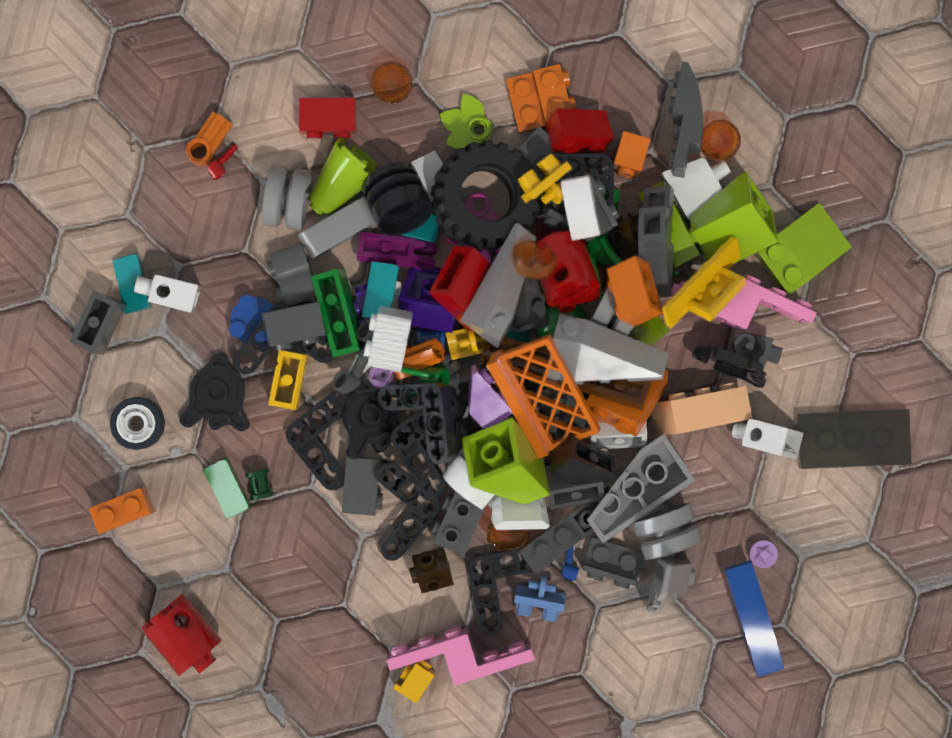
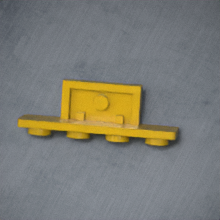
(708, 288)

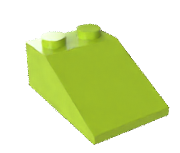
(803, 250)

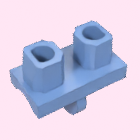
(539, 595)

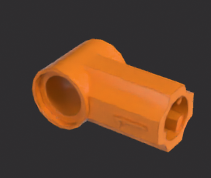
(210, 137)
(422, 356)

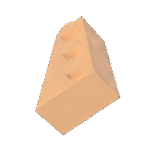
(701, 410)

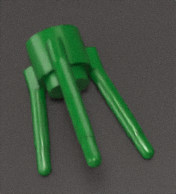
(602, 253)
(431, 374)

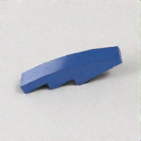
(754, 618)

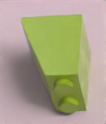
(736, 212)
(505, 464)

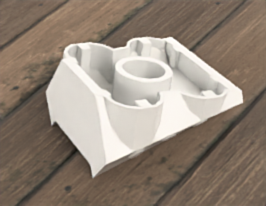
(516, 516)

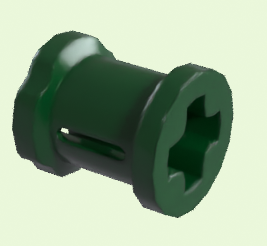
(259, 484)

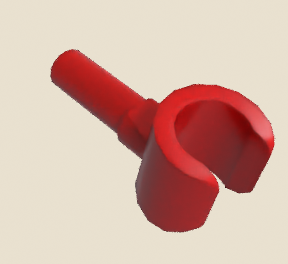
(215, 168)

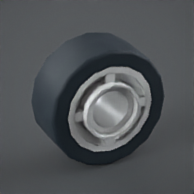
(121, 423)

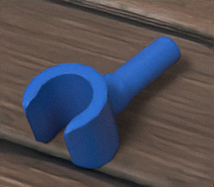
(569, 571)

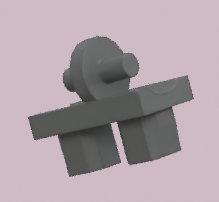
(756, 348)

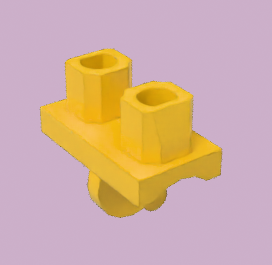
(534, 186)
(465, 343)

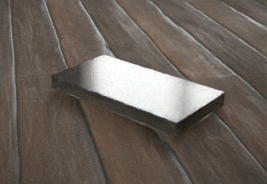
(854, 439)

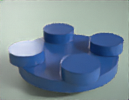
(246, 316)

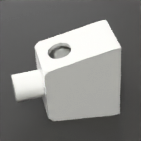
(698, 186)
(181, 296)
(768, 438)

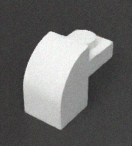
(457, 477)

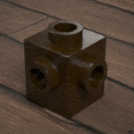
(625, 235)
(431, 570)

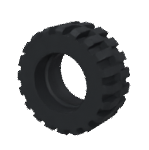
(450, 206)

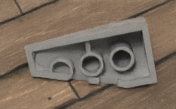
(497, 297)
(604, 354)

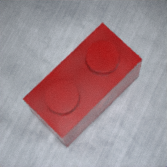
(327, 116)
(579, 131)

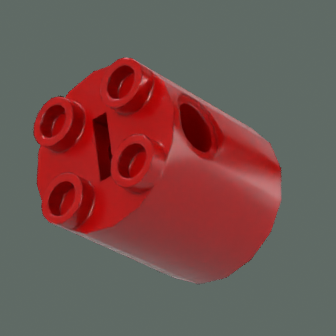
(575, 275)
(182, 636)

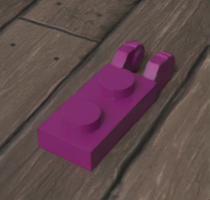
(396, 250)

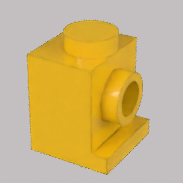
(415, 680)

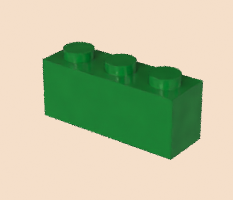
(338, 312)

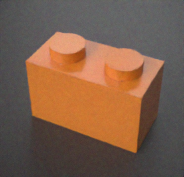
(630, 155)
(634, 291)
(122, 510)

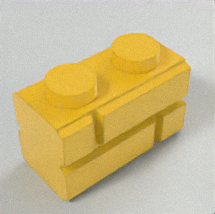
(288, 380)

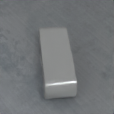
(337, 228)

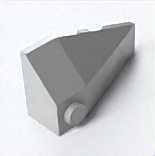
(645, 484)
(669, 582)

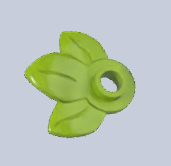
(462, 123)

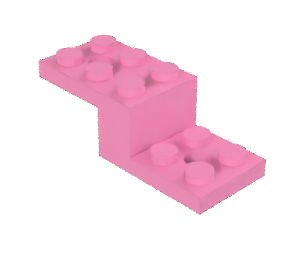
(742, 307)
(460, 655)

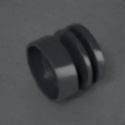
(397, 198)

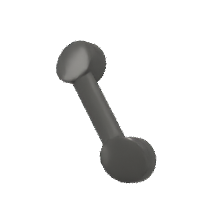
(348, 381)

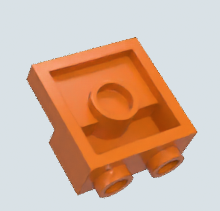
(537, 96)

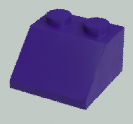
(425, 308)

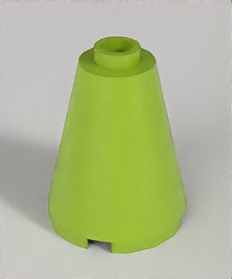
(340, 177)

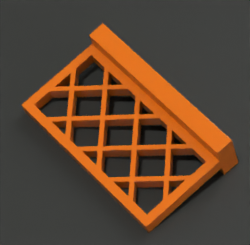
(520, 400)

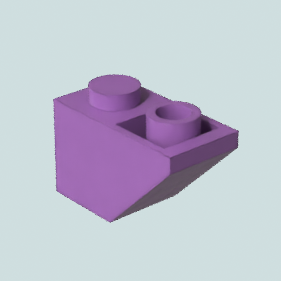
(484, 399)

